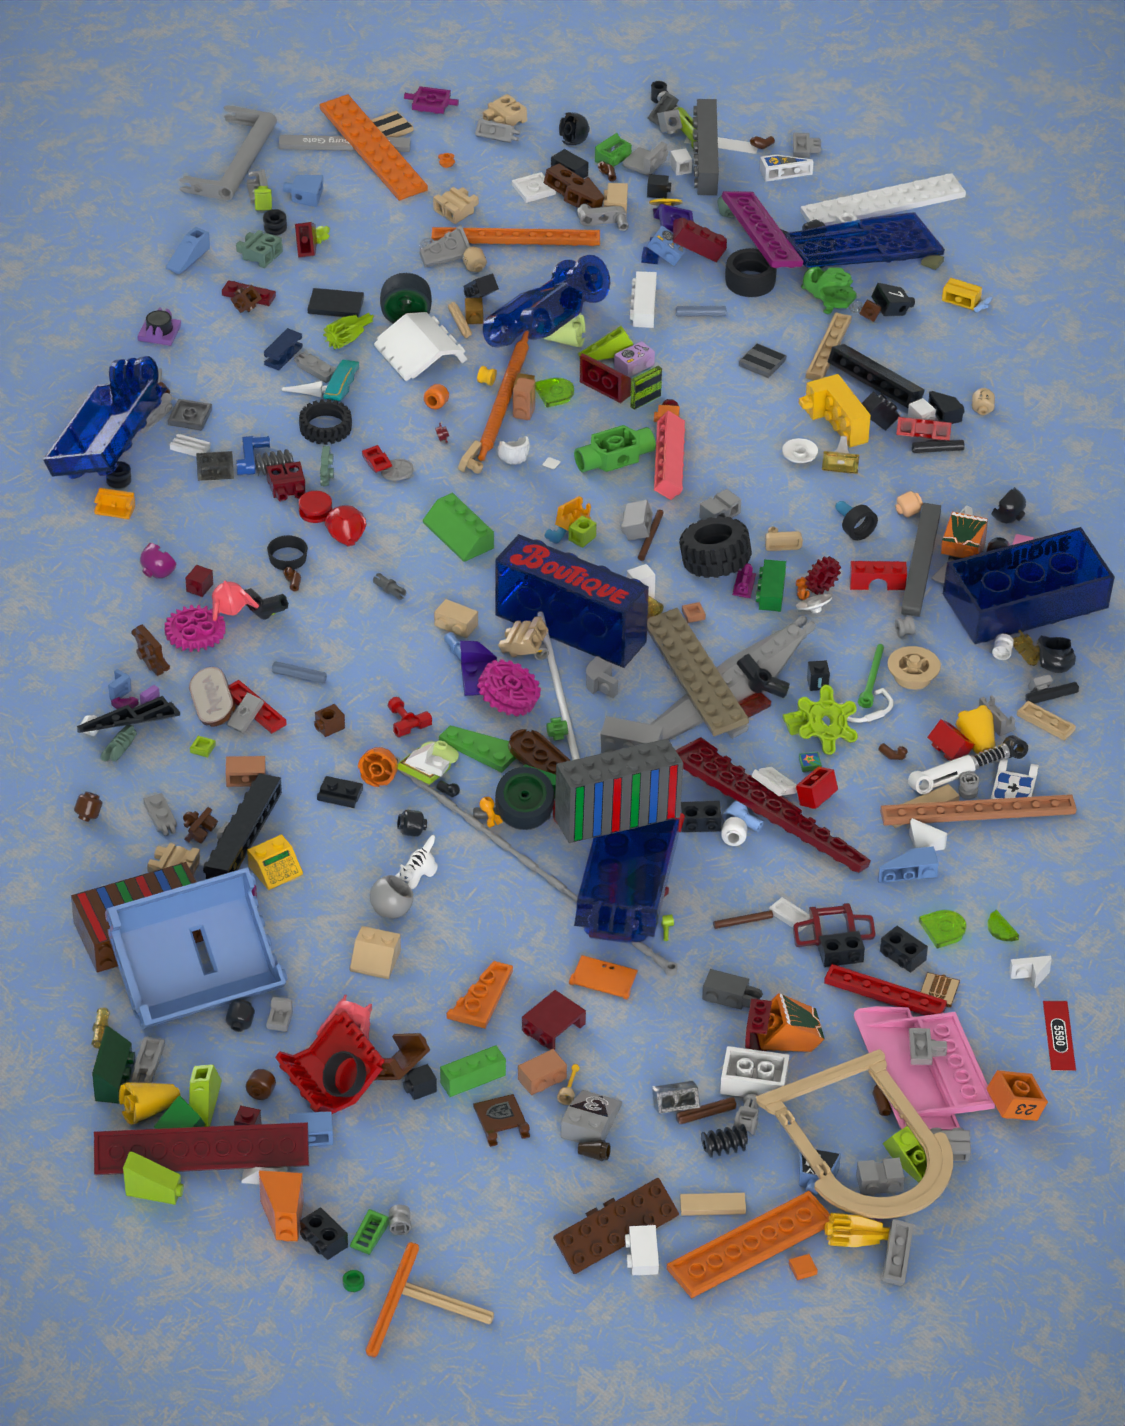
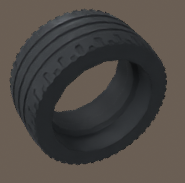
(749, 284)

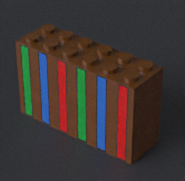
(91, 905)

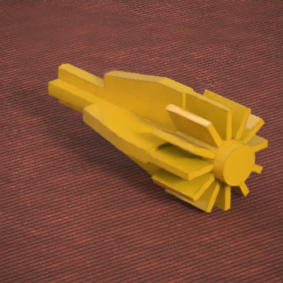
(854, 1230)

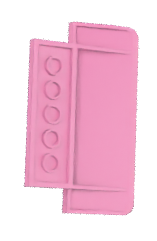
(936, 1090)

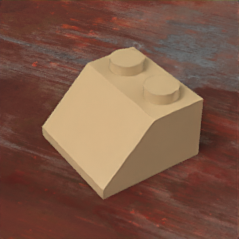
(375, 952)

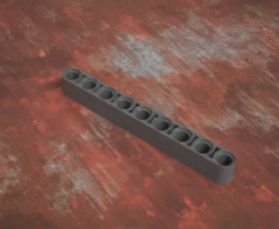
(921, 559)

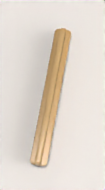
(448, 1303)

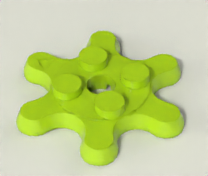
(835, 712)

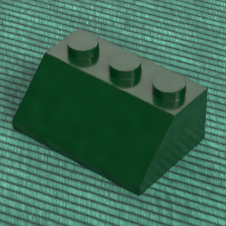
(112, 1066)

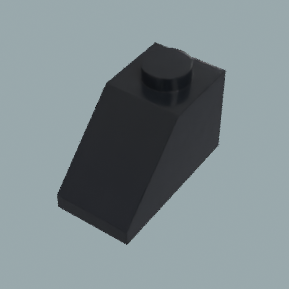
(947, 407)

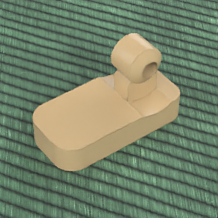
(468, 459)
(782, 540)

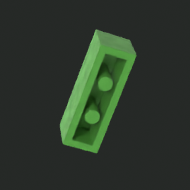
(473, 1071)

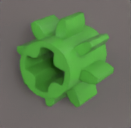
(557, 728)

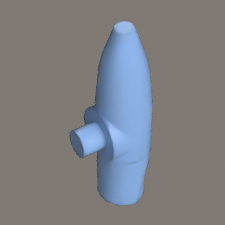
(983, 304)

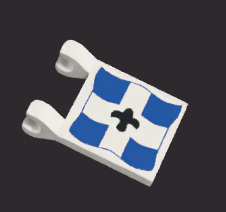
(1013, 784)

